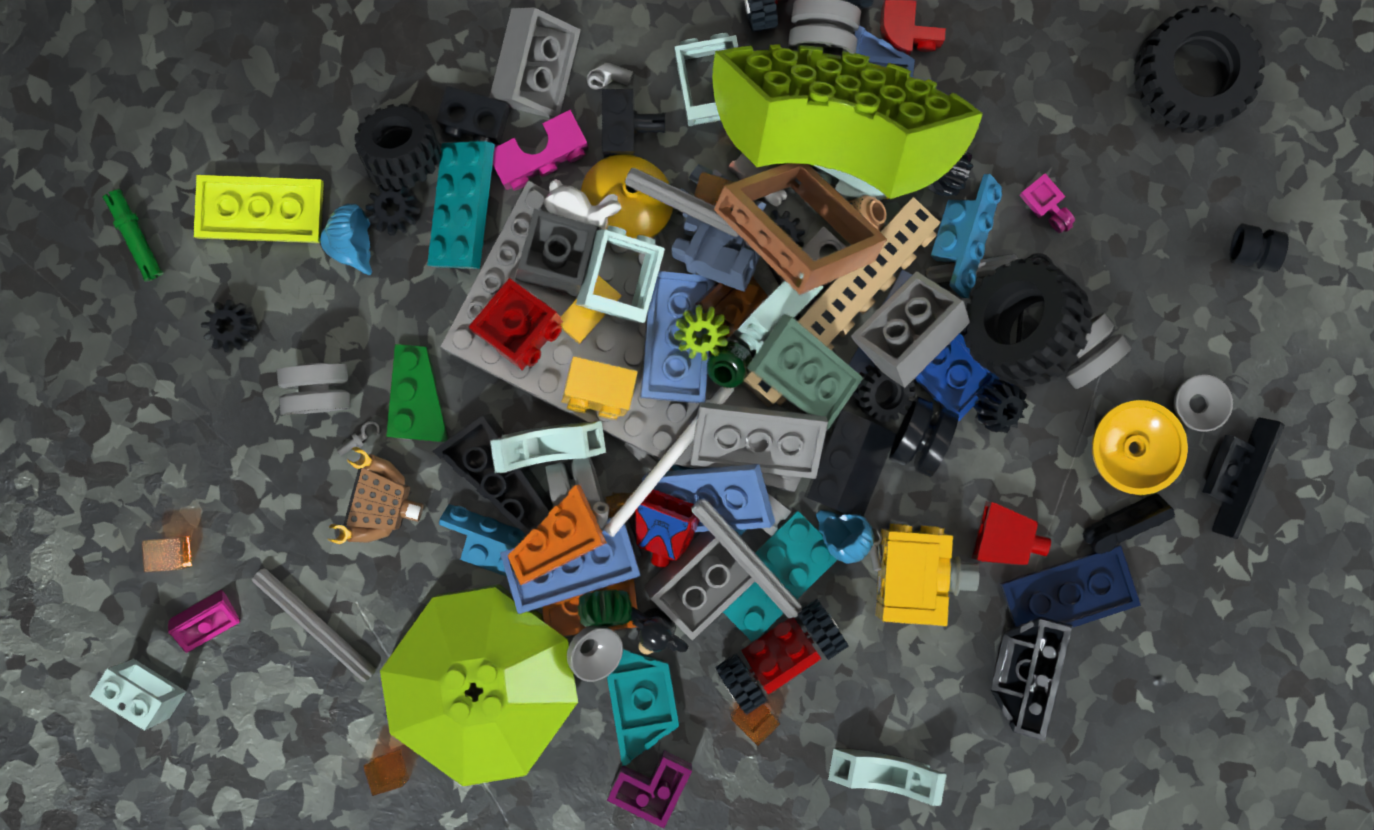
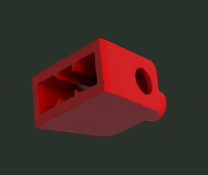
(1007, 537)

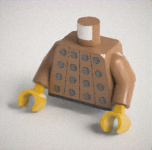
(376, 501)

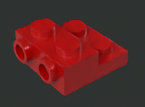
(517, 324)

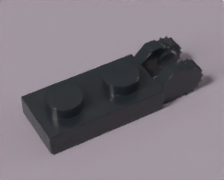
(1128, 523)

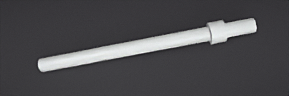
(660, 469)

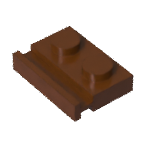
(733, 303)

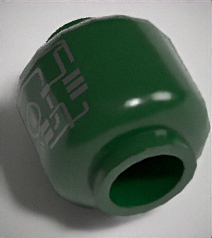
(730, 365)

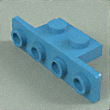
(965, 232)
(484, 537)

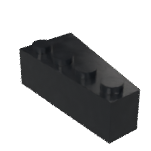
(513, 492)

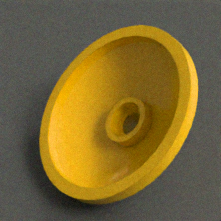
(638, 211)
(1159, 453)

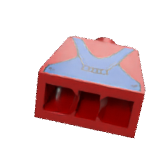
(665, 527)

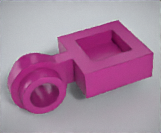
(1044, 197)

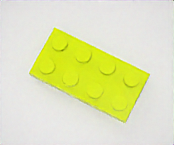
(258, 209)

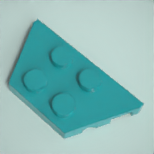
(641, 703)

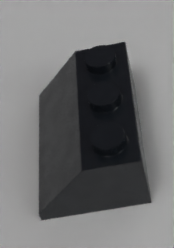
(850, 464)

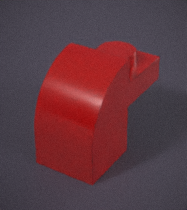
(899, 28)

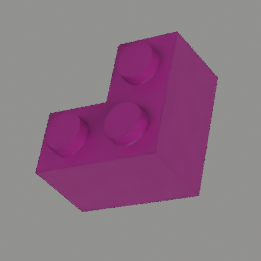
(654, 796)

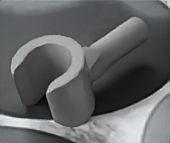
(874, 550)

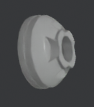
(1218, 403)
(601, 659)

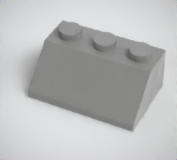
(535, 62)
(911, 328)
(698, 585)

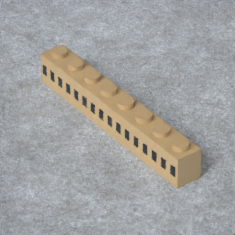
(854, 291)

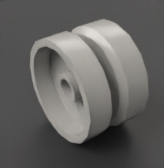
(825, 25)
(1097, 355)
(313, 386)
(584, 474)

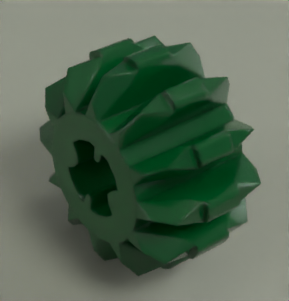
(605, 608)

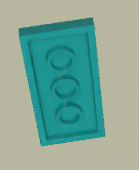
(461, 205)
(797, 559)

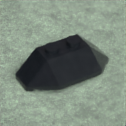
(1030, 674)

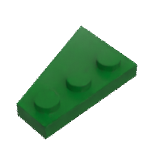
(414, 397)

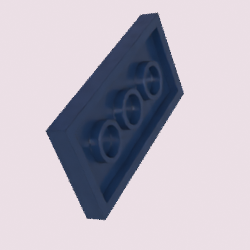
(1073, 590)

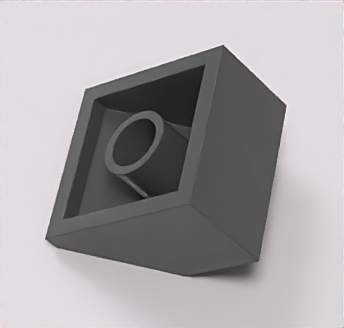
(556, 252)

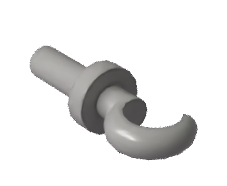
(357, 439)

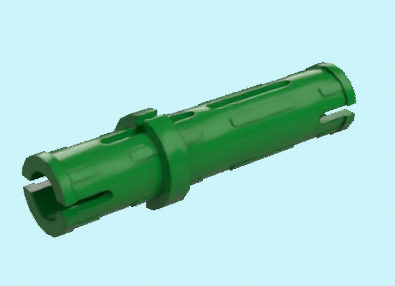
(132, 234)

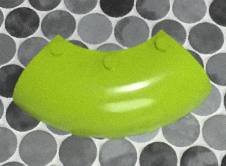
(841, 115)

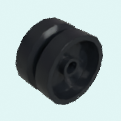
(924, 437)

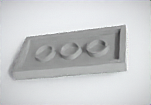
(746, 436)

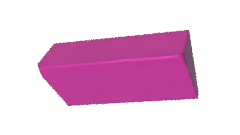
(203, 621)

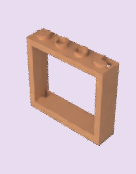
(778, 247)

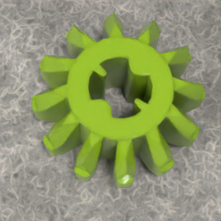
(708, 341)

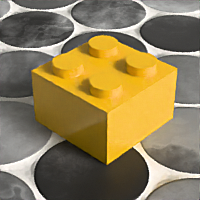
(598, 388)

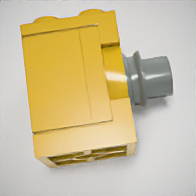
(919, 575)

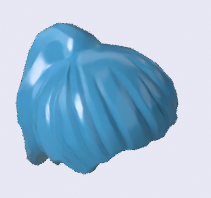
(348, 238)
(846, 536)

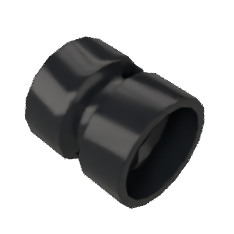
(1254, 246)

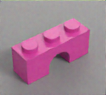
(564, 144)

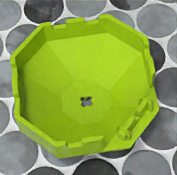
(508, 654)

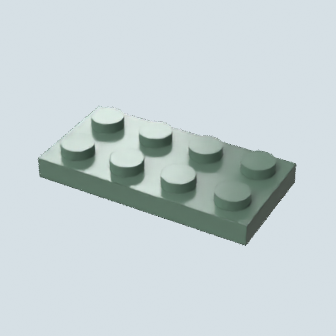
(805, 370)

